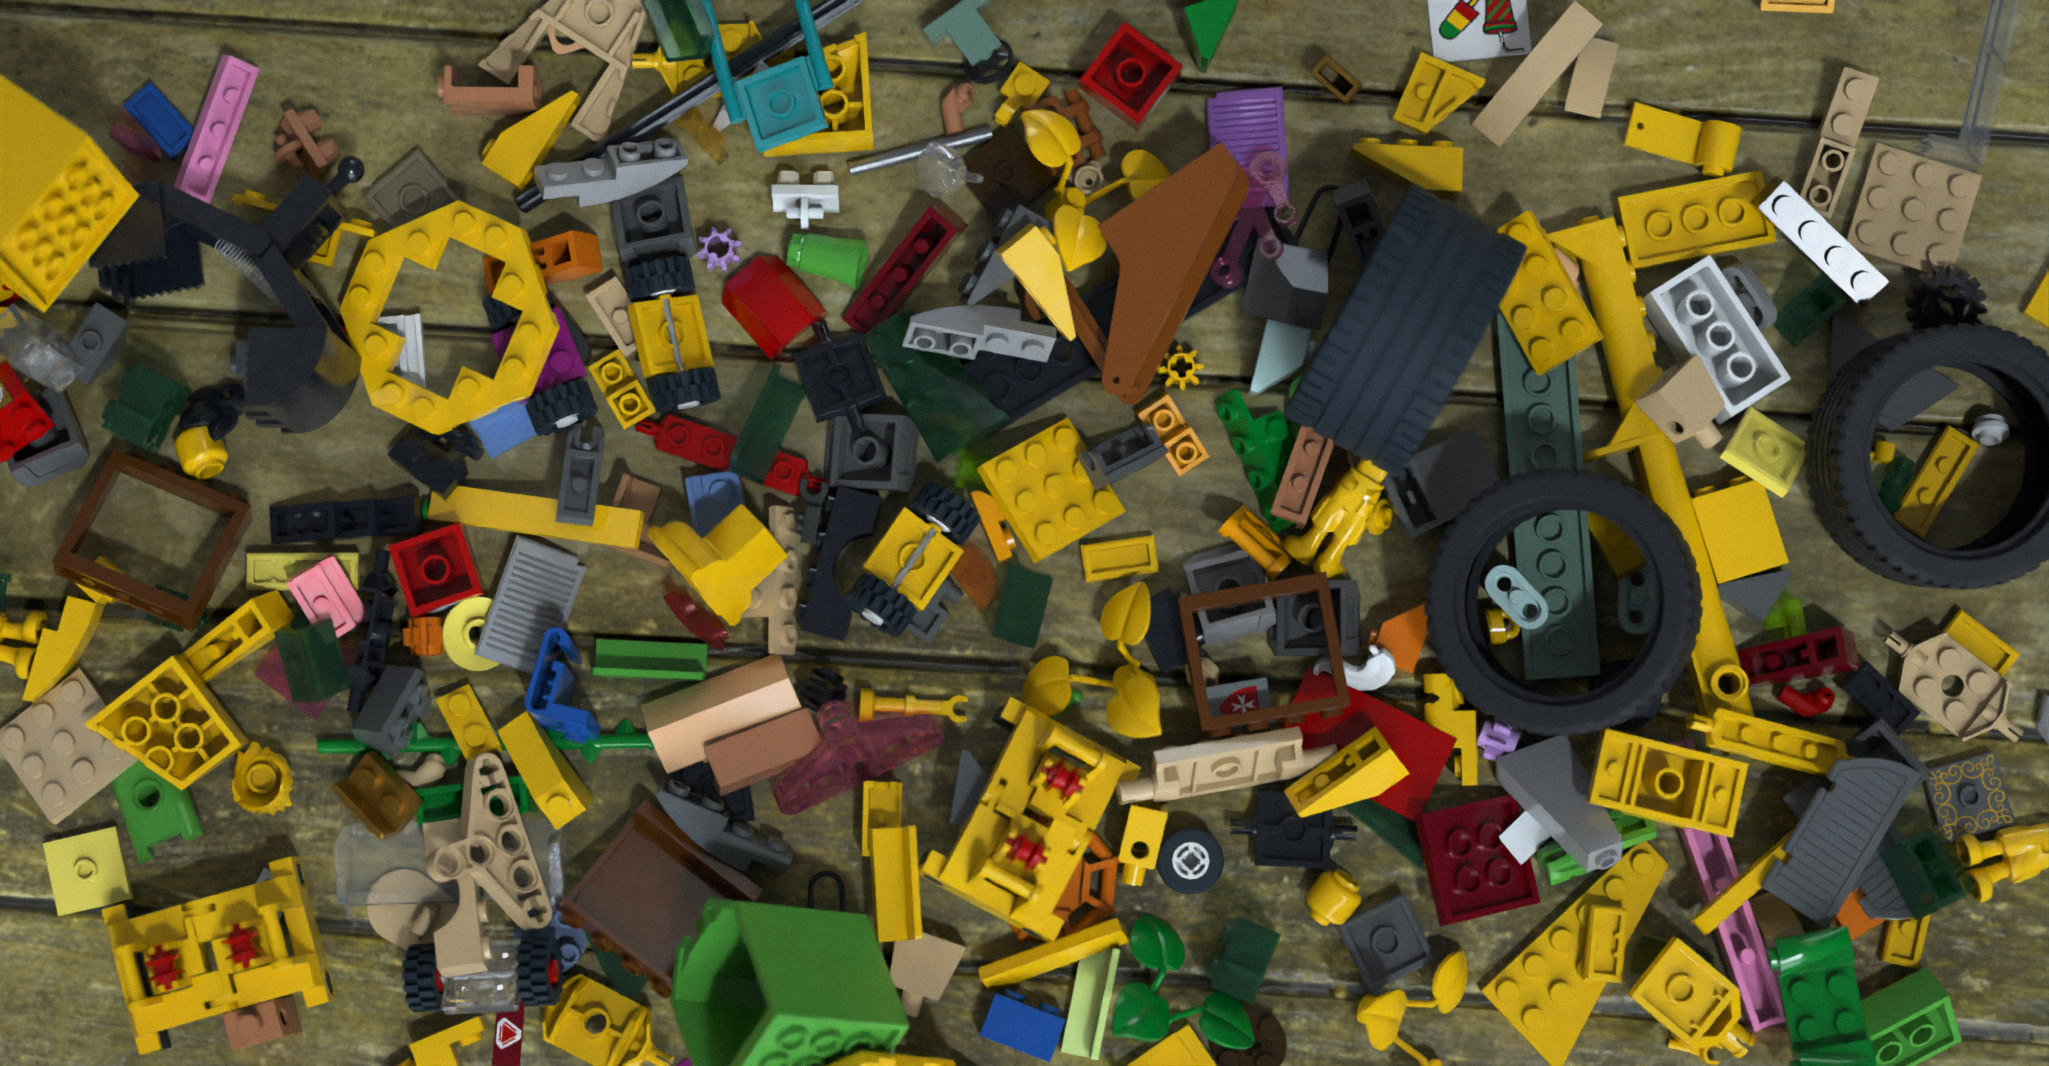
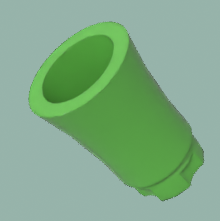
(829, 257)

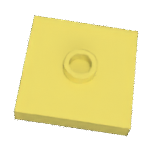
(1765, 451)
(88, 871)

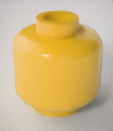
(199, 453)
(1333, 897)

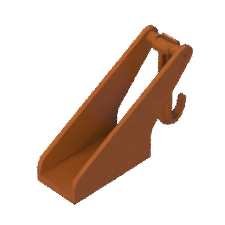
(1164, 255)

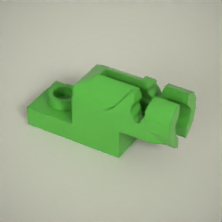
(1631, 829)

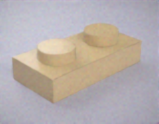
(611, 305)

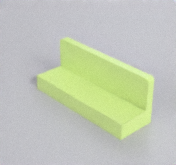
(1090, 1004)

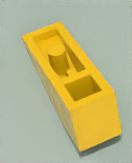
(528, 142)
(1040, 272)
(239, 635)
(545, 770)
(1349, 776)

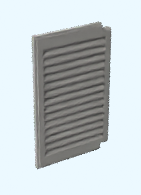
(530, 599)

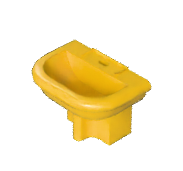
(724, 562)

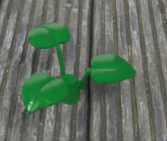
(1146, 1016)

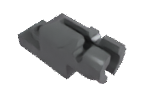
(580, 477)

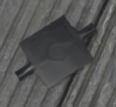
(839, 377)
(1286, 838)

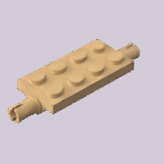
(1224, 765)

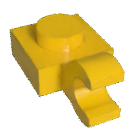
(1021, 90)

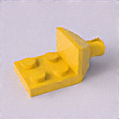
(1692, 1000)

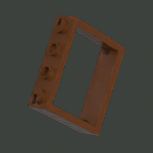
(131, 591)
(1290, 713)

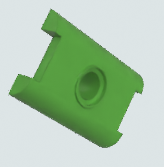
(153, 824)

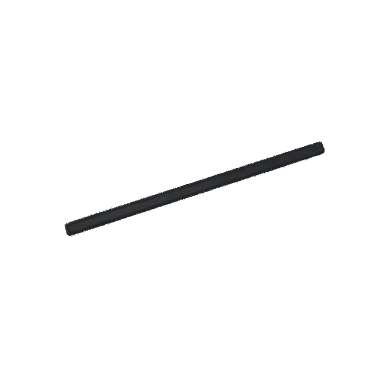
(699, 90)

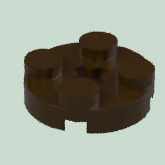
(1266, 1031)

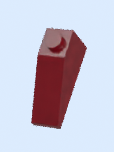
(1800, 657)

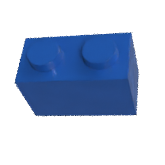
(1023, 1025)

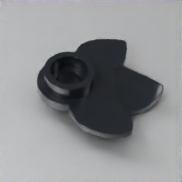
(213, 408)

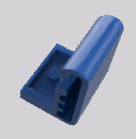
(553, 689)

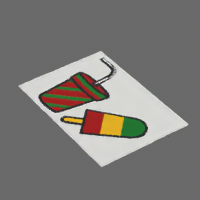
(1478, 29)

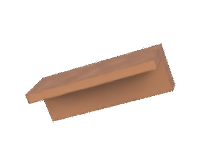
(1302, 477)
(762, 751)

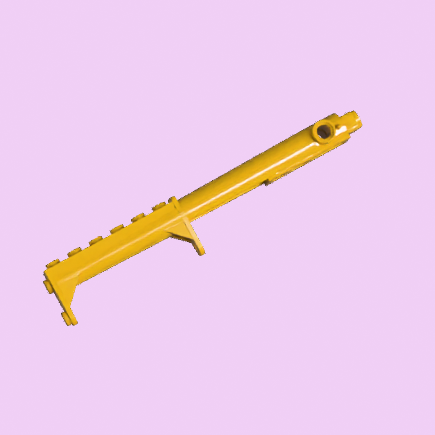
(1632, 369)

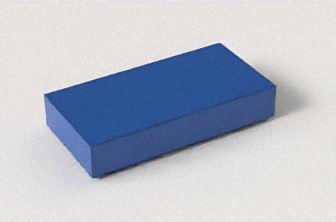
(160, 120)

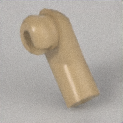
(427, 774)

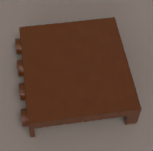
(650, 895)

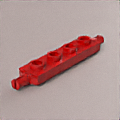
(714, 451)

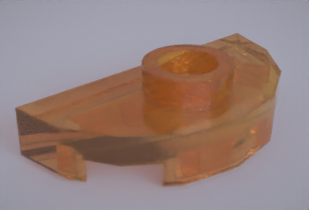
(976, 577)

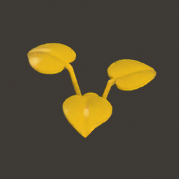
(1077, 235)
(1136, 706)
(1384, 1013)

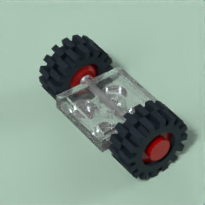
(518, 970)

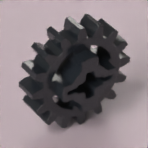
(1956, 295)

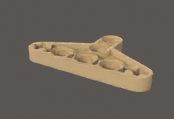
(486, 829)

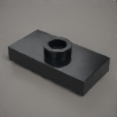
(1879, 698)

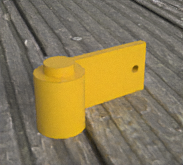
(1679, 138)

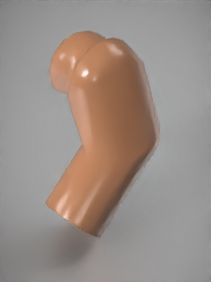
(954, 104)

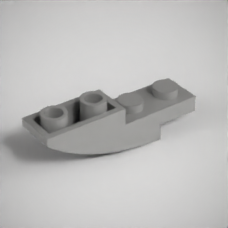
(623, 172)
(968, 328)

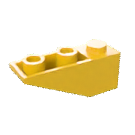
(1431, 167)

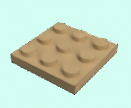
(1912, 210)
(58, 754)

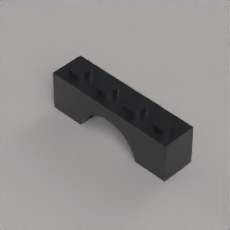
(851, 518)

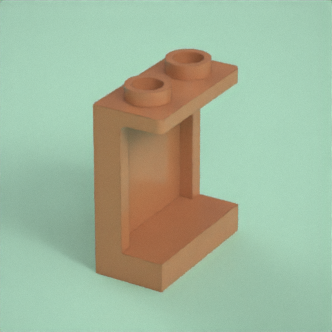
(492, 100)

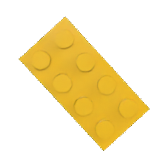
(1694, 220)
(1544, 302)

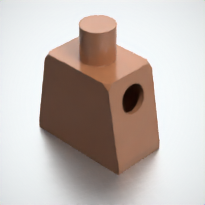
(262, 1023)

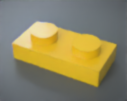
(468, 723)

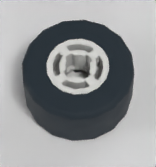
(1179, 864)

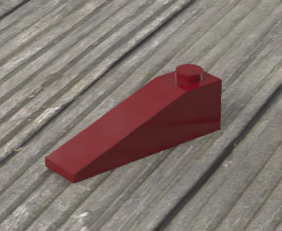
(906, 268)

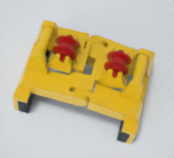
(1063, 794)
(242, 935)

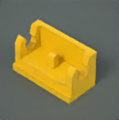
(880, 808)

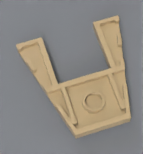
(600, 26)

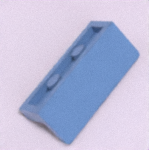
(504, 428)

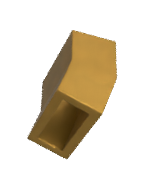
(1356, 85)

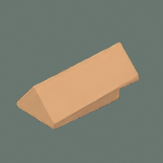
(718, 709)

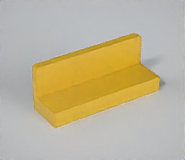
(895, 884)

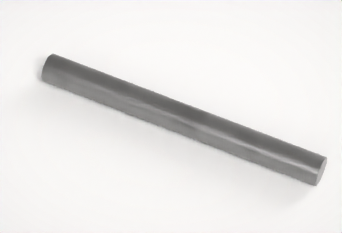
(912, 152)

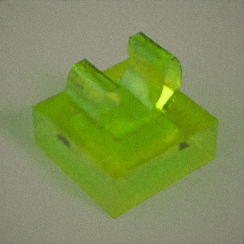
(1789, 618)

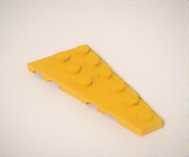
(1544, 985)

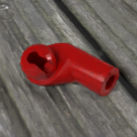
(1808, 703)

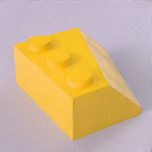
(845, 105)
(171, 724)

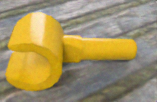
(1883, 452)
(1700, 1052)

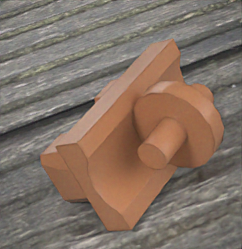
(299, 147)

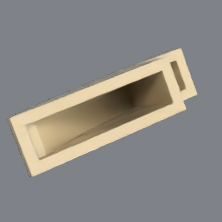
(1537, 74)

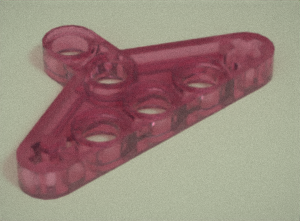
(836, 761)

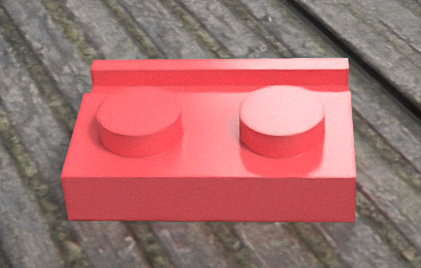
(327, 593)

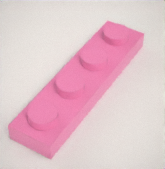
(216, 128)

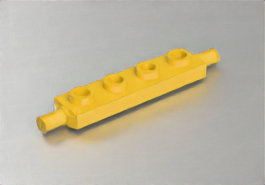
(1769, 741)

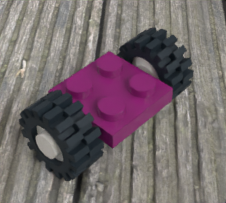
(556, 397)

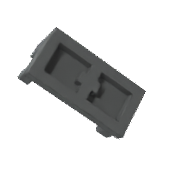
(1122, 455)

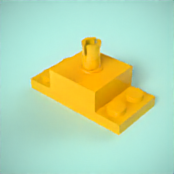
(1666, 783)

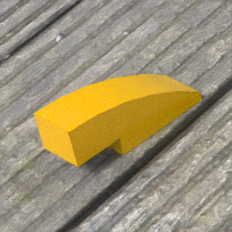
(62, 649)

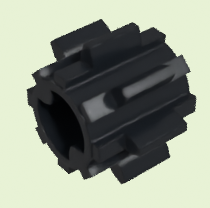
(821, 687)

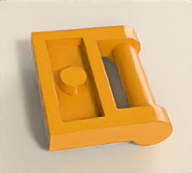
(1257, 540)

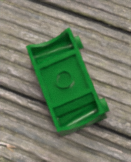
(1821, 999)

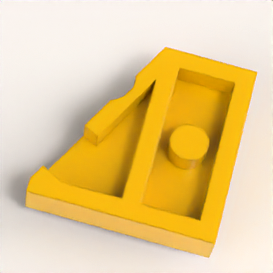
(1434, 93)

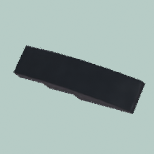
(346, 520)

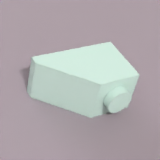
(1280, 354)

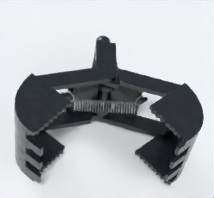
(293, 373)

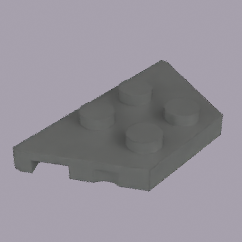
(1910, 399)

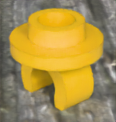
(1380, 517)

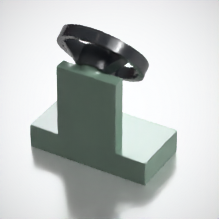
(973, 39)

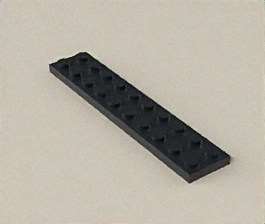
(1026, 384)

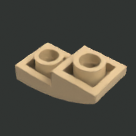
(1592, 78)

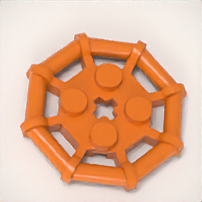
(1078, 888)

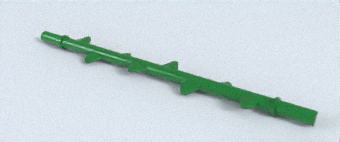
(624, 738)

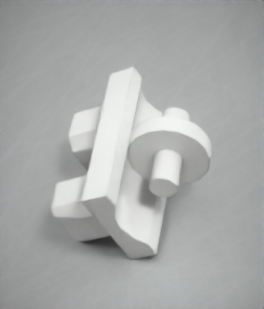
(805, 201)

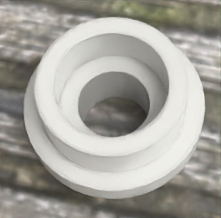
(1990, 429)

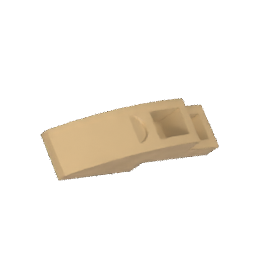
(1837, 140)

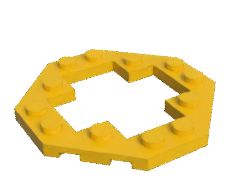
(518, 286)

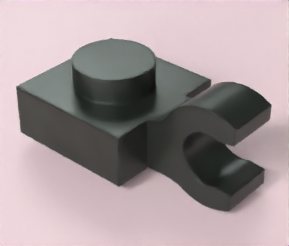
(809, 523)

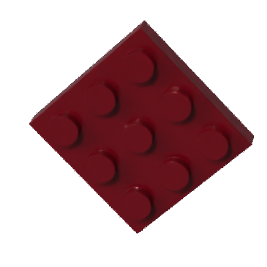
(1470, 865)

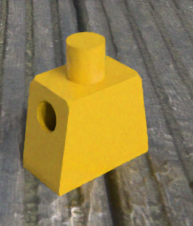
(1146, 824)

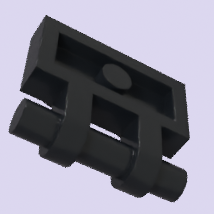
(430, 464)

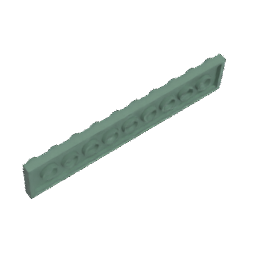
(1554, 546)

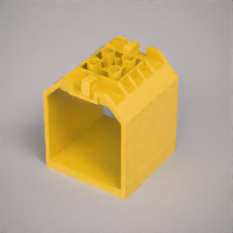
(54, 197)

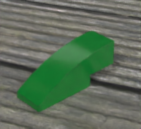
(446, 801)

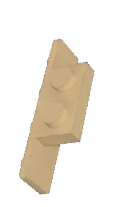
(776, 594)

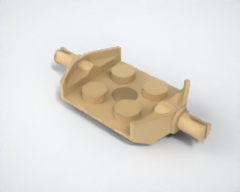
(1983, 692)

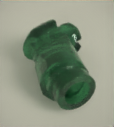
(1896, 483)

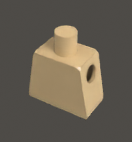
(1684, 402)
(923, 969)

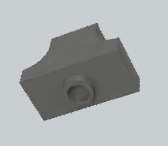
(99, 342)

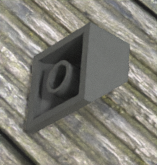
(1288, 288)

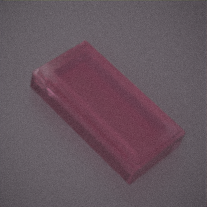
(135, 143)

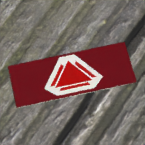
(508, 1037)

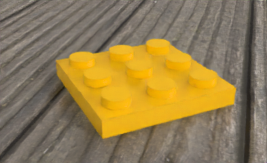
(1048, 491)

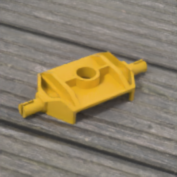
(683, 73)
(628, 1029)

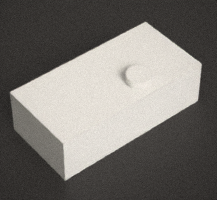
(1705, 317)

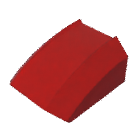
(771, 304)

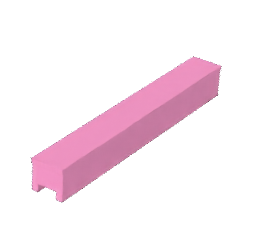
(1738, 933)

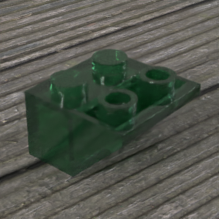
(1927, 872)

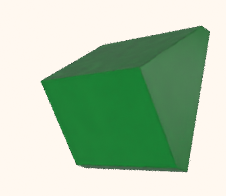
(1205, 27)

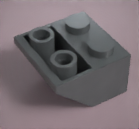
(393, 710)

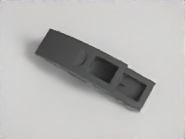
(706, 824)

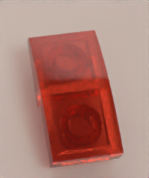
(705, 629)

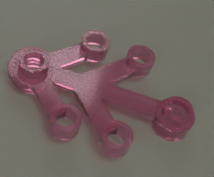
(1253, 213)

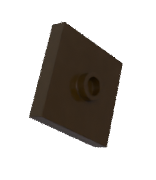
(1008, 173)

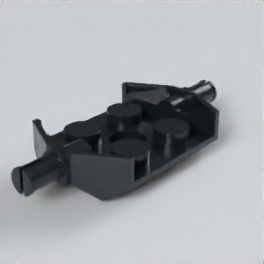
(374, 646)

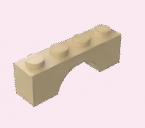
(461, 943)

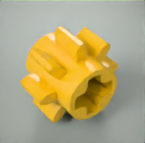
(1187, 362)

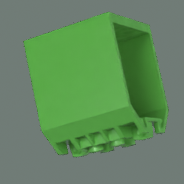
(783, 987)

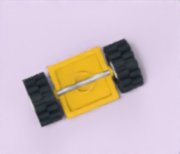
(671, 335)
(912, 559)

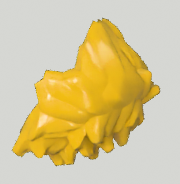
(262, 781)

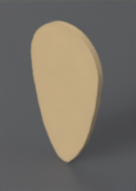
(410, 922)

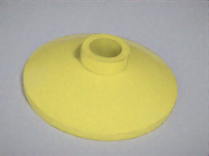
(456, 633)

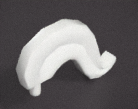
(1370, 676)

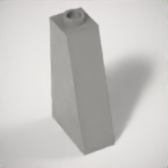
(1553, 790)

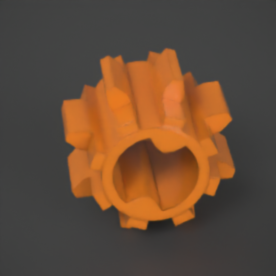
(424, 636)

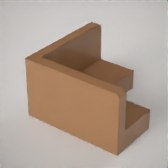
(644, 497)

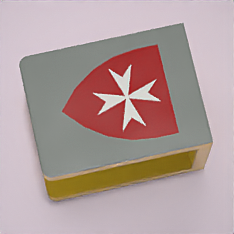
(1239, 698)

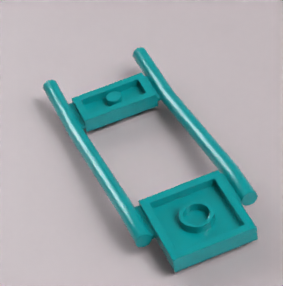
(780, 100)

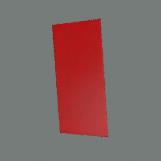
(1416, 743)

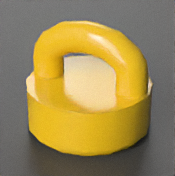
(1495, 626)

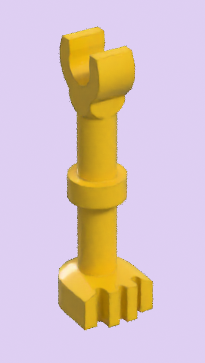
(909, 706)

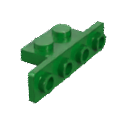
(1262, 448)

